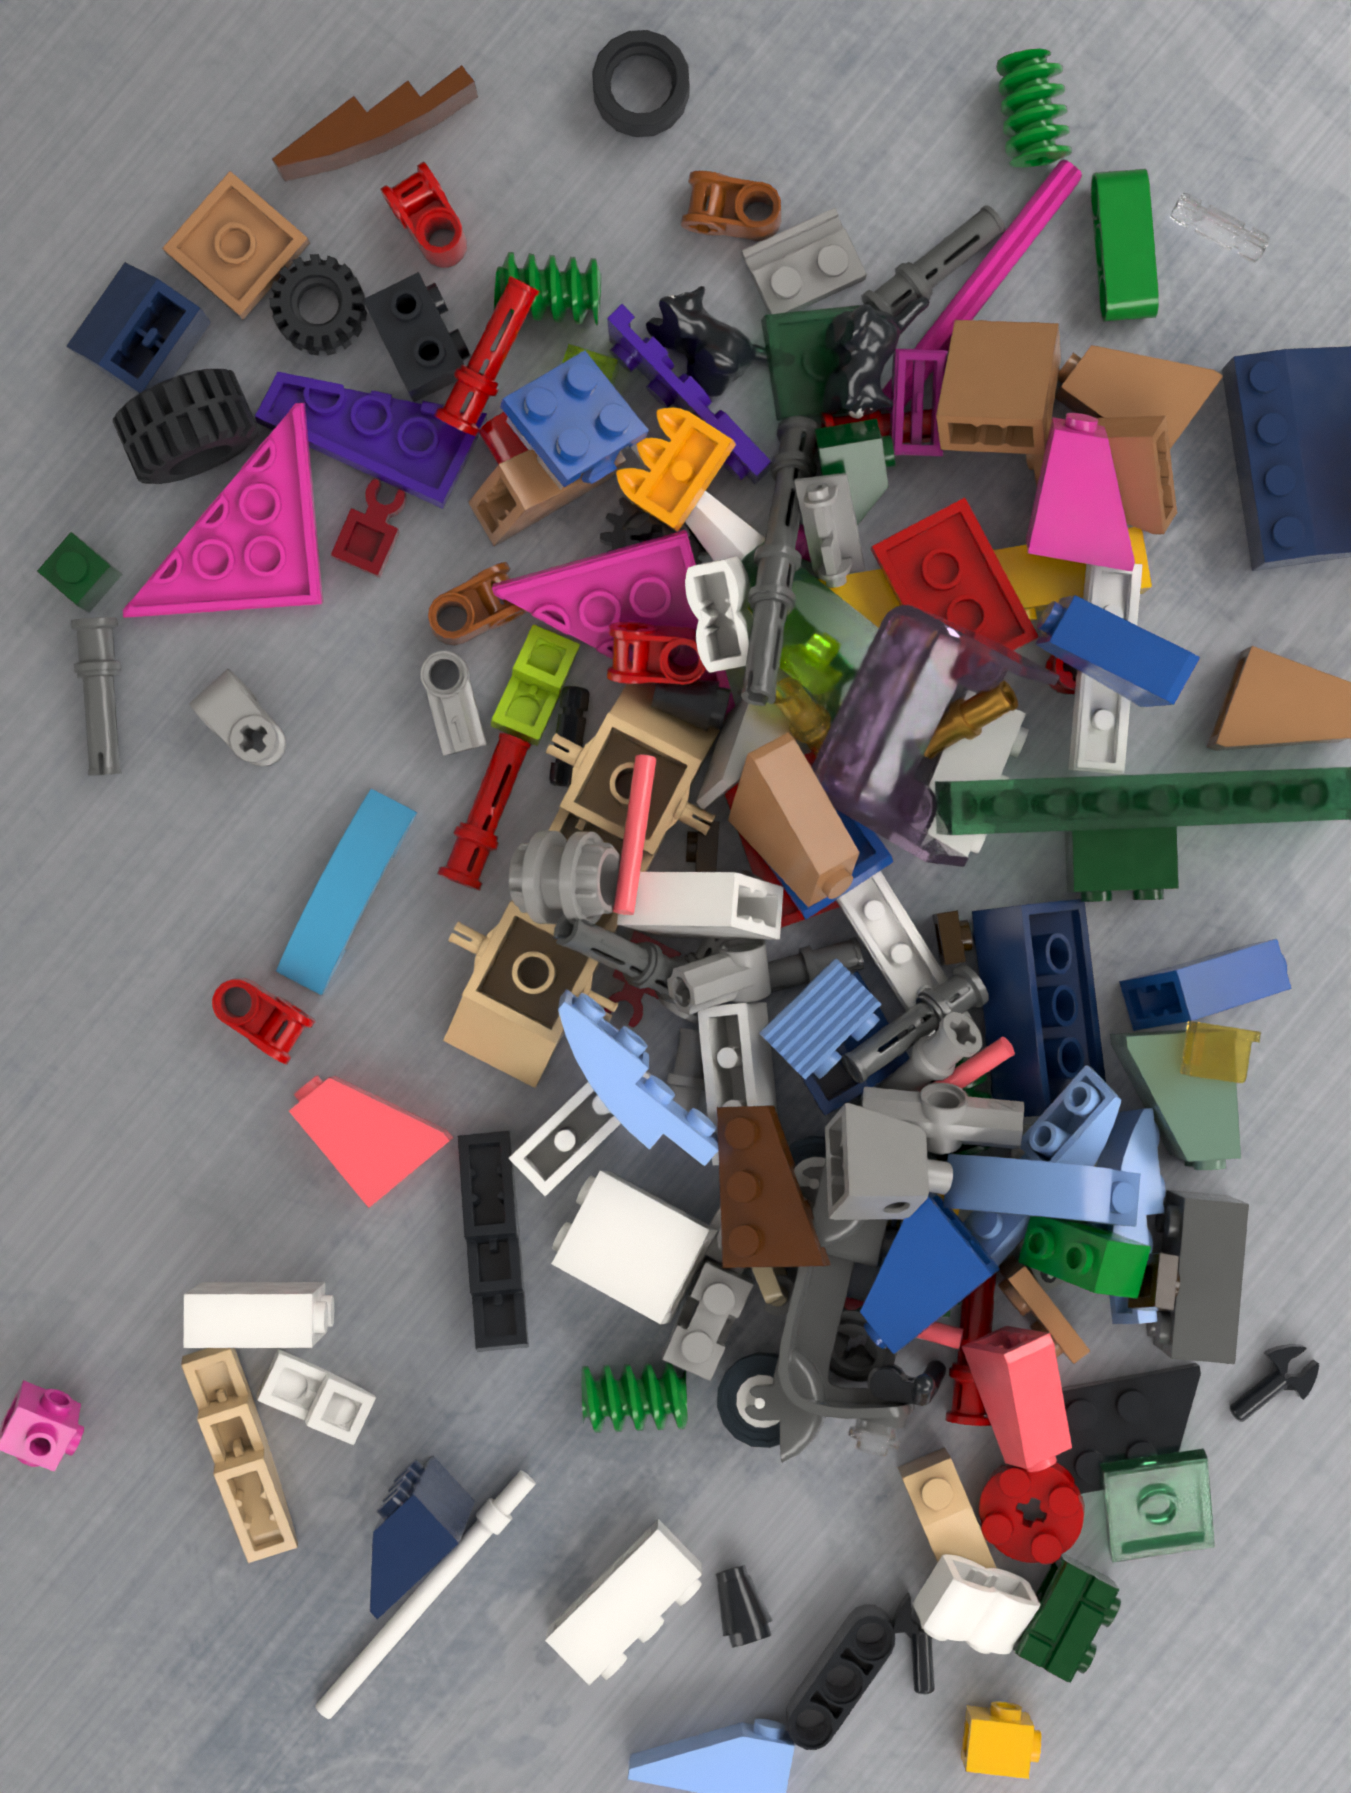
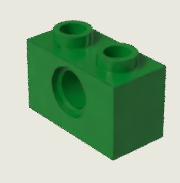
(1085, 1256)

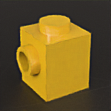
(999, 1740)

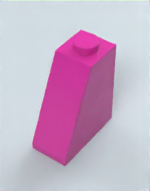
(1078, 498)

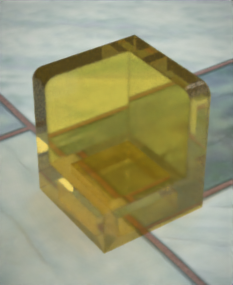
(1217, 1051)

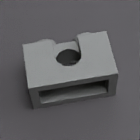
(721, 1301)

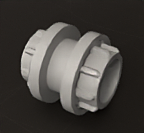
(564, 877)

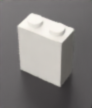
(706, 906)
(632, 1246)
(256, 1314)

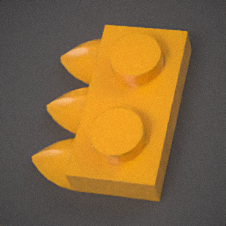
(678, 468)

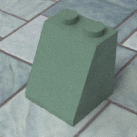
(1192, 1113)

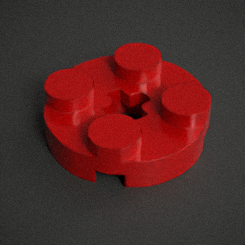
(1044, 1537)

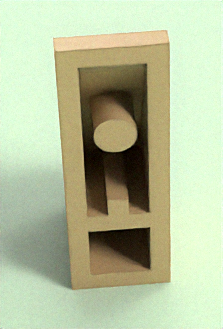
(944, 1508)

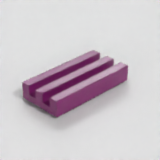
(919, 357)

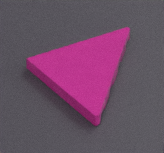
(253, 540)
(616, 586)

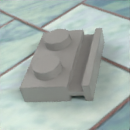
(804, 264)

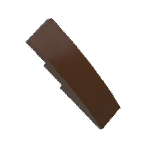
(355, 135)

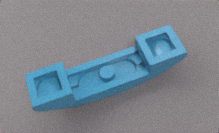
(345, 891)

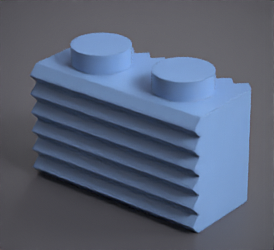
(821, 1020)

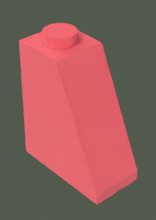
(365, 1135)
(1021, 1395)

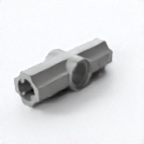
(951, 1116)

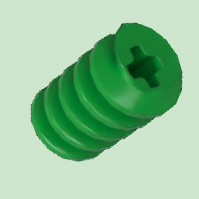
(1031, 109)
(557, 288)
(634, 1397)

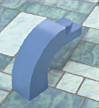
(1043, 1189)

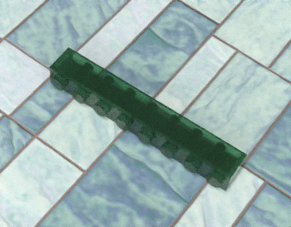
(1142, 800)

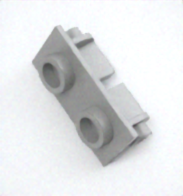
(830, 527)

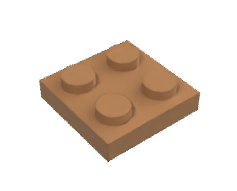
(236, 245)
(1027, 1296)

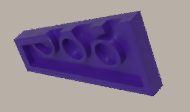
(682, 392)
(376, 434)

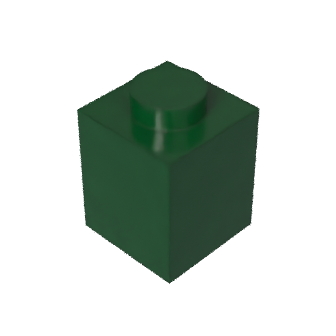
(79, 572)

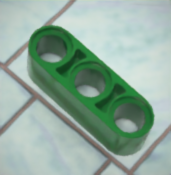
(1124, 245)

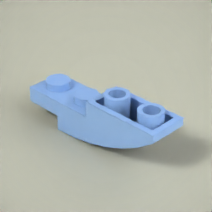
(615, 1069)
(1067, 1132)
(1134, 1149)

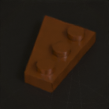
(760, 1198)

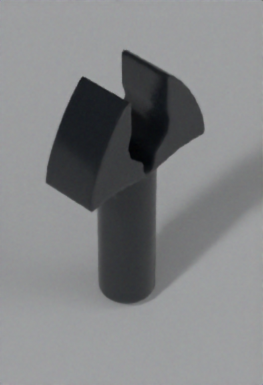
(1276, 1381)
(921, 1647)

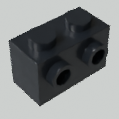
(416, 335)

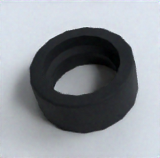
(636, 44)

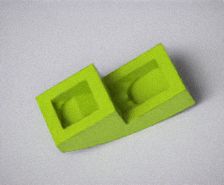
(535, 685)

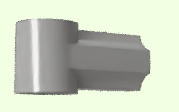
(453, 709)
(732, 975)

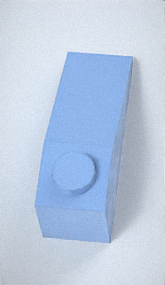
(721, 1760)

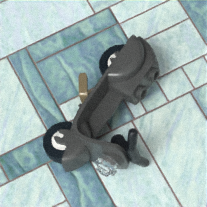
(789, 1394)

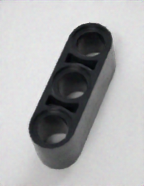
(834, 1701)

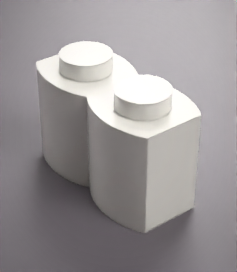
(720, 602)
(975, 1605)

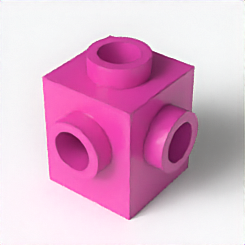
(41, 1426)

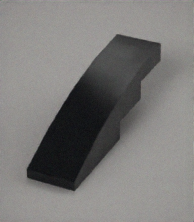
(493, 1241)

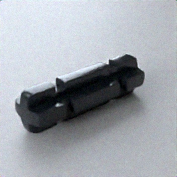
(571, 727)

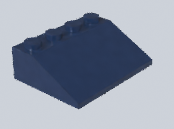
(1293, 452)

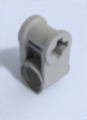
(234, 715)

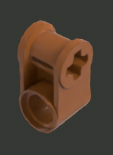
(727, 207)
(478, 603)

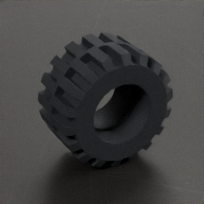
(185, 426)

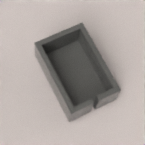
(1210, 1243)

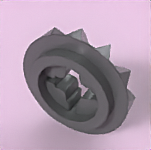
(858, 1361)

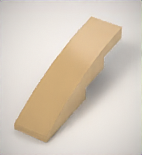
(240, 1453)

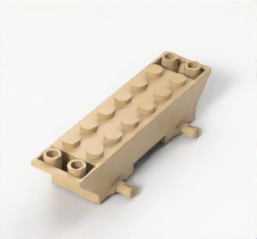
(519, 969)

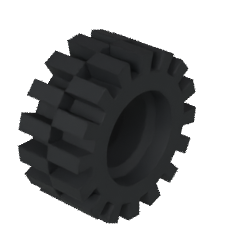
(313, 274)

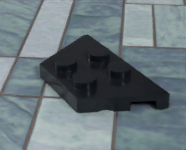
(1126, 1420)

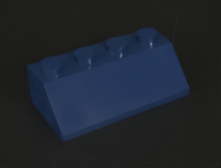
(1039, 998)
(416, 1530)

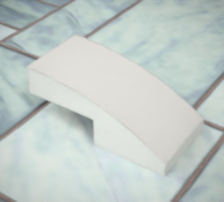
(315, 1396)

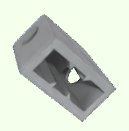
(878, 1166)

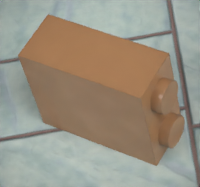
(999, 386)

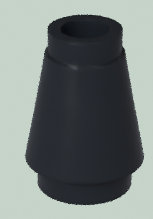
(696, 703)
(741, 1608)

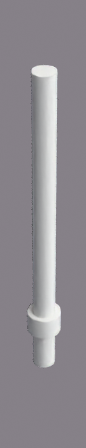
(491, 1519)

